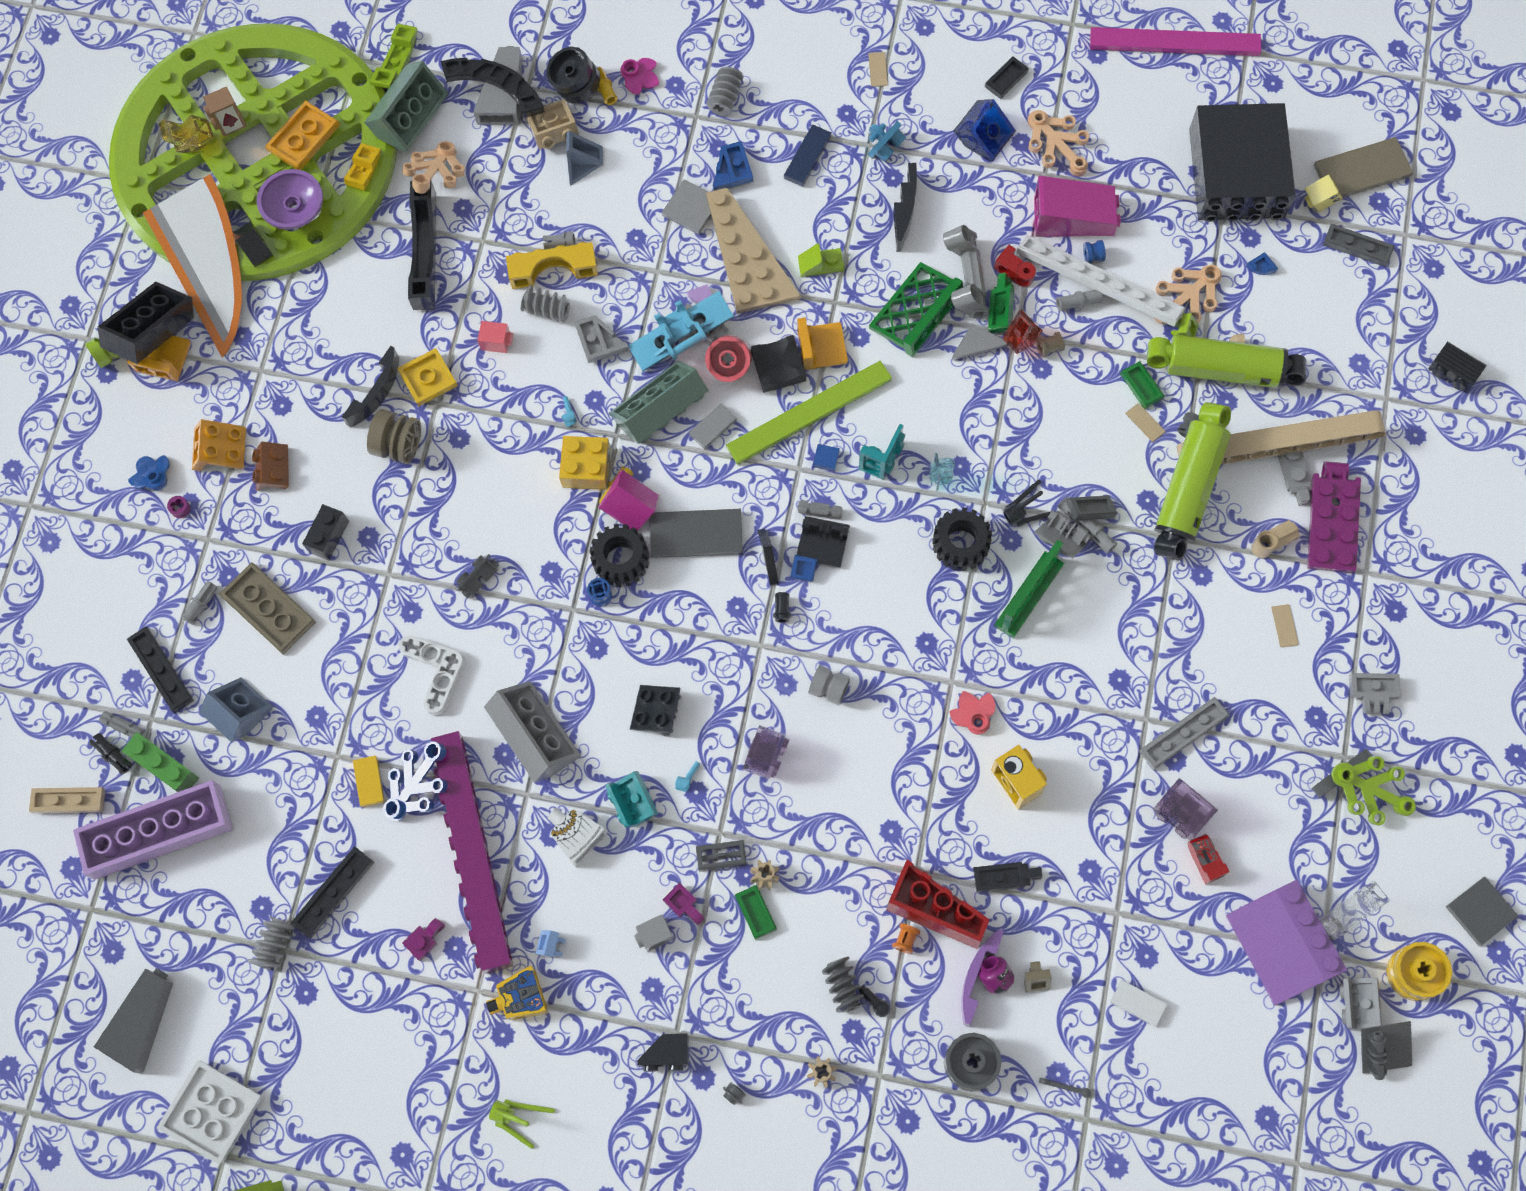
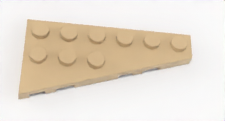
(751, 268)

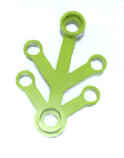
(1369, 788)

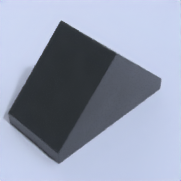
(252, 244)

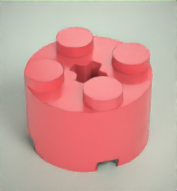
(718, 366)

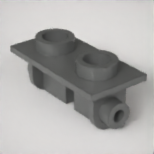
(470, 582)

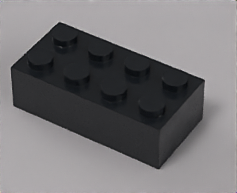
(145, 322)

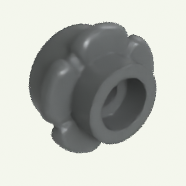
(733, 1093)

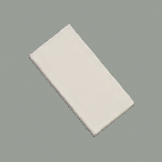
(1138, 1003)

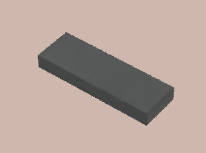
(1358, 245)

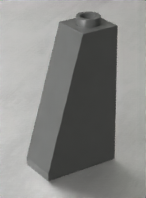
(135, 1024)

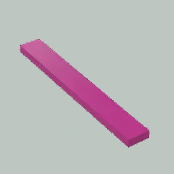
(1175, 41)

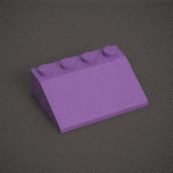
(1286, 942)

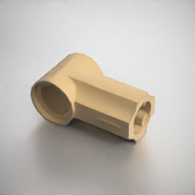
(1275, 539)

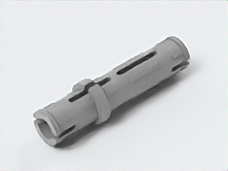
(1096, 531)

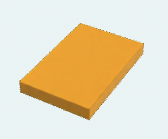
(302, 135)

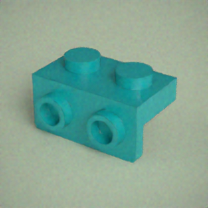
(631, 800)

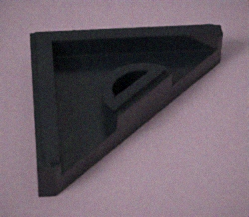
(768, 556)

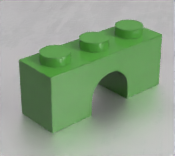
(159, 763)

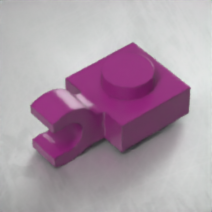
(682, 902)
(421, 940)

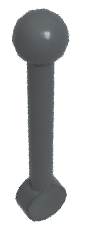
(1085, 1092)

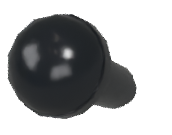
(880, 1006)

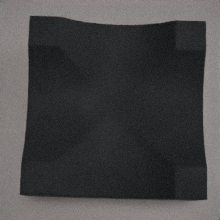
(778, 364)

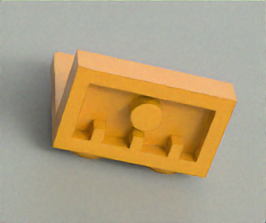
(821, 344)
(165, 360)
(218, 445)

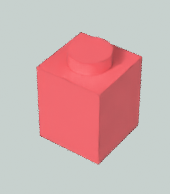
(494, 337)

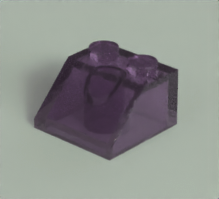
(1184, 810)

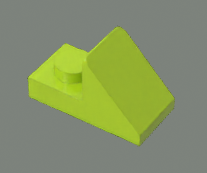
(819, 262)

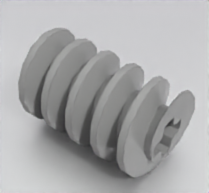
(724, 91)
(545, 305)
(271, 943)

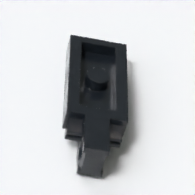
(1004, 876)

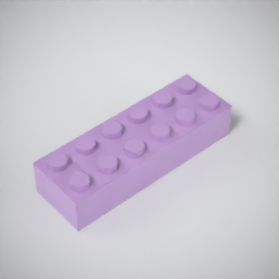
(152, 830)

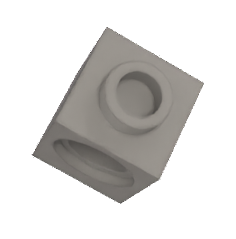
(653, 933)

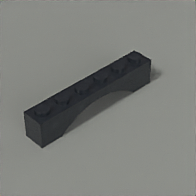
(422, 273)

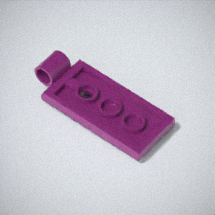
(1331, 527)

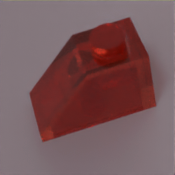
(1022, 332)

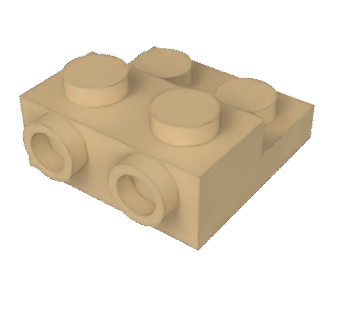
(552, 125)

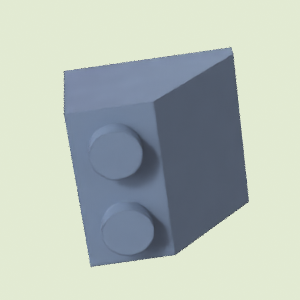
(234, 708)

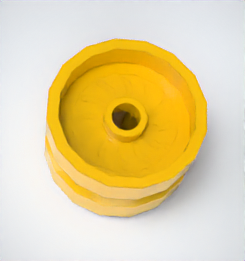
(1433, 967)

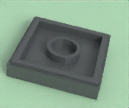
(1482, 911)

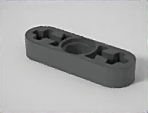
(1327, 783)

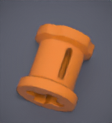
(906, 938)

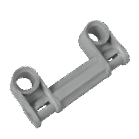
(972, 296)

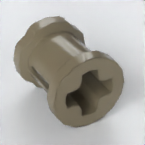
(1050, 344)

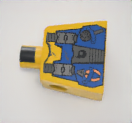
(519, 996)

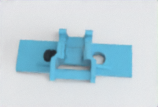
(677, 325)

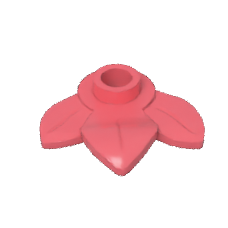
(973, 709)

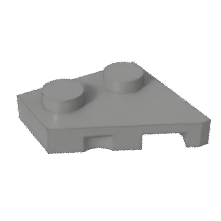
(598, 339)

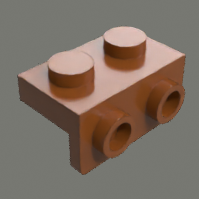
(270, 466)

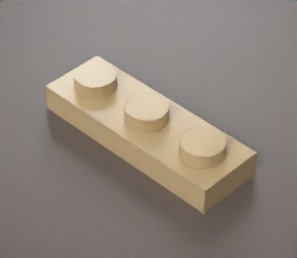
(67, 800)

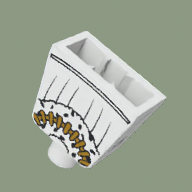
(575, 834)

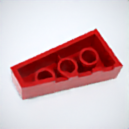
(935, 907)

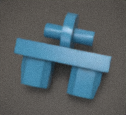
(894, 135)

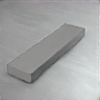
(1184, 733)

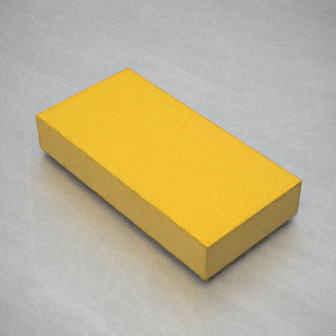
(368, 781)

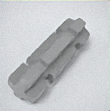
(820, 509)
(120, 724)

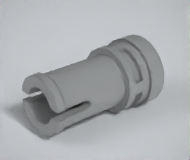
(565, 239)

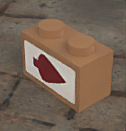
(223, 111)

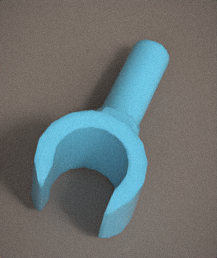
(568, 418)
(683, 783)

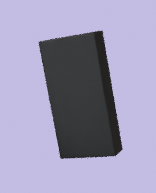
(1006, 77)

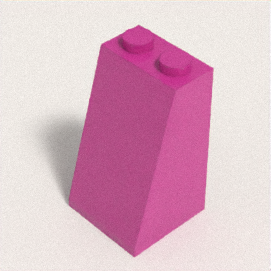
(1074, 208)

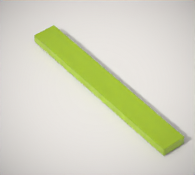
(808, 412)

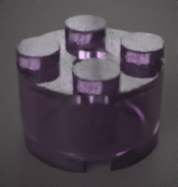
(764, 752)

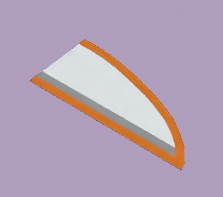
(203, 253)

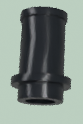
(782, 607)

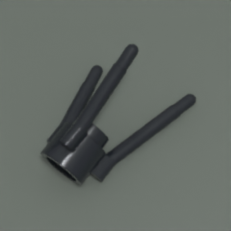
(1015, 511)

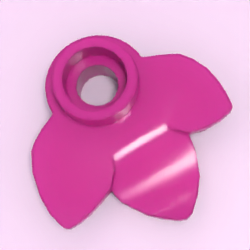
(641, 76)

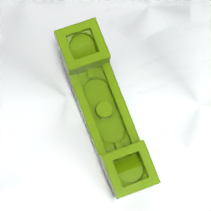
(398, 56)

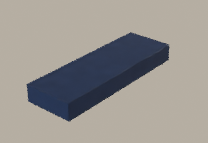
(807, 155)

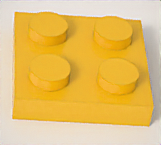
(427, 377)

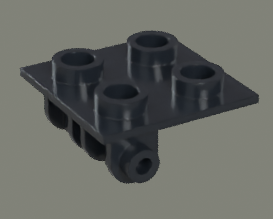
(823, 541)
(655, 709)

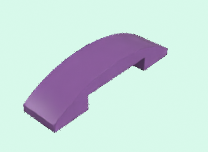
(968, 1004)

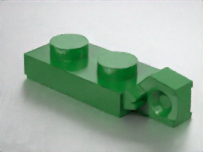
(1001, 305)

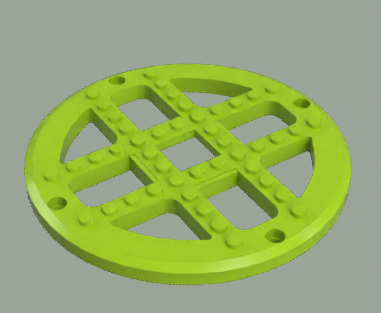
(167, 83)

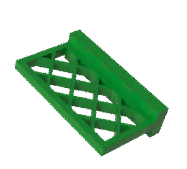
(930, 320)
(1030, 591)

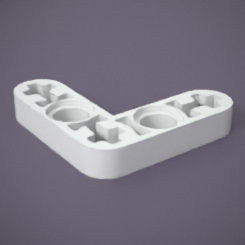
(440, 663)

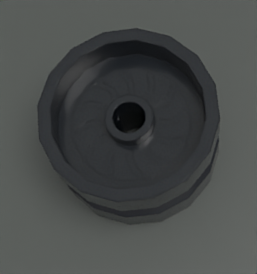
(573, 74)

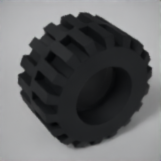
(966, 522)
(616, 538)

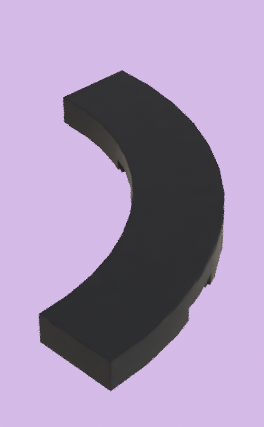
(496, 75)

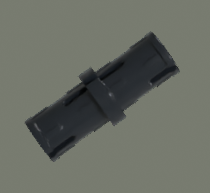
(110, 753)

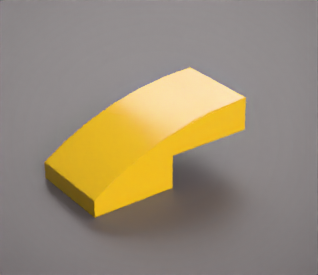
(363, 167)

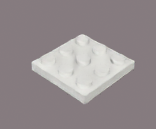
(209, 1112)

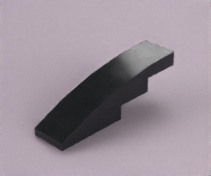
(904, 210)

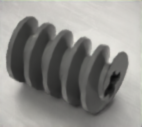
(842, 985)

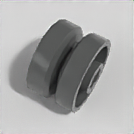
(987, 1062)

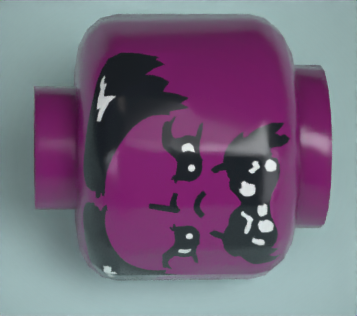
(996, 975)

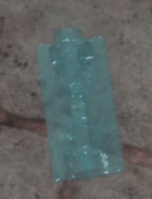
(941, 471)

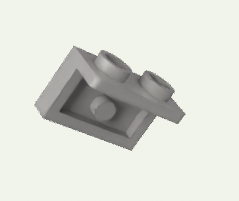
(1361, 1003)

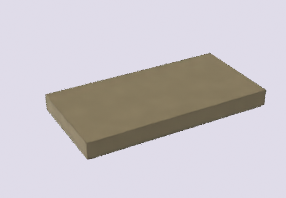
(1366, 167)
(267, 608)

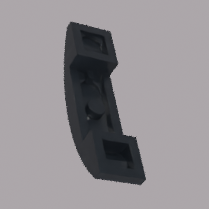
(360, 411)

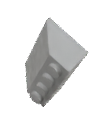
(531, 730)

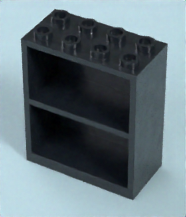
(1241, 162)

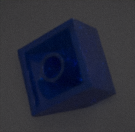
(985, 129)

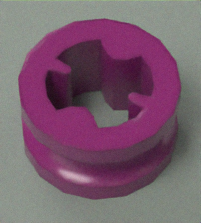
(181, 512)

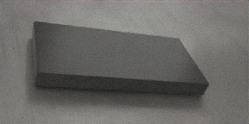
(696, 533)

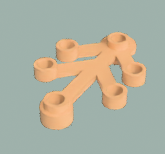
(1057, 139)
(444, 152)
(1191, 291)

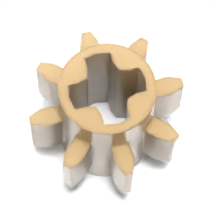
(761, 868)
(824, 1079)

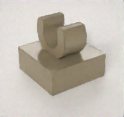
(1037, 978)

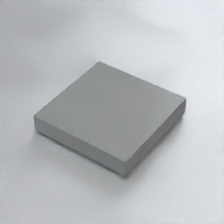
(688, 207)

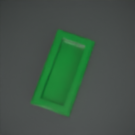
(1142, 385)
(755, 912)

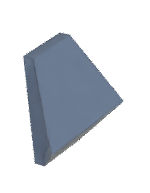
(582, 156)

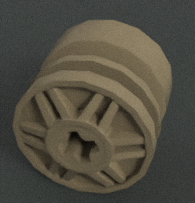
(393, 436)

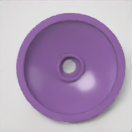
(286, 190)

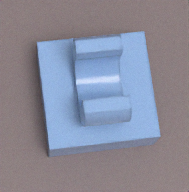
(547, 944)

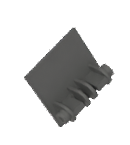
(1386, 1048)

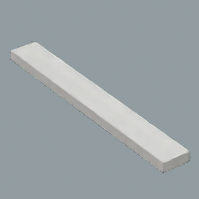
(1100, 280)

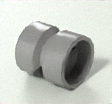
(830, 685)

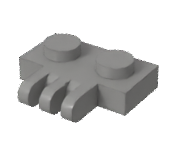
(1375, 690)

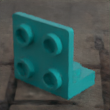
(877, 463)

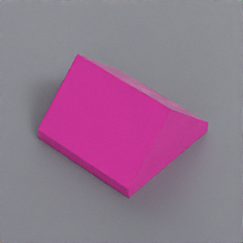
(629, 501)

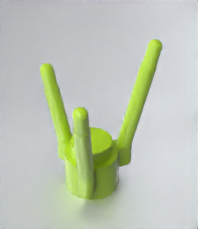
(503, 1113)

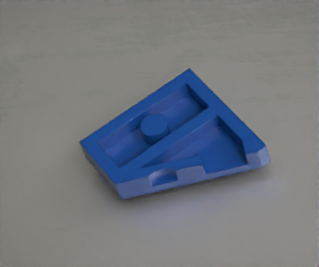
(732, 167)

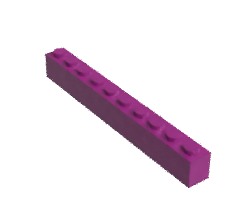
(472, 856)

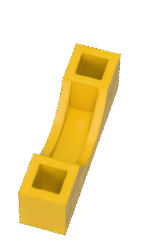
(525, 267)

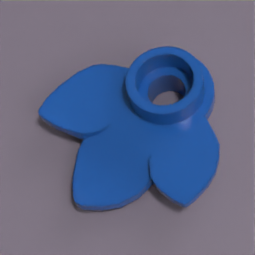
(150, 473)

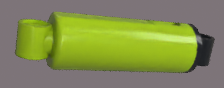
(1227, 361)
(1192, 481)

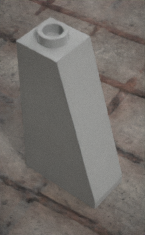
(494, 104)

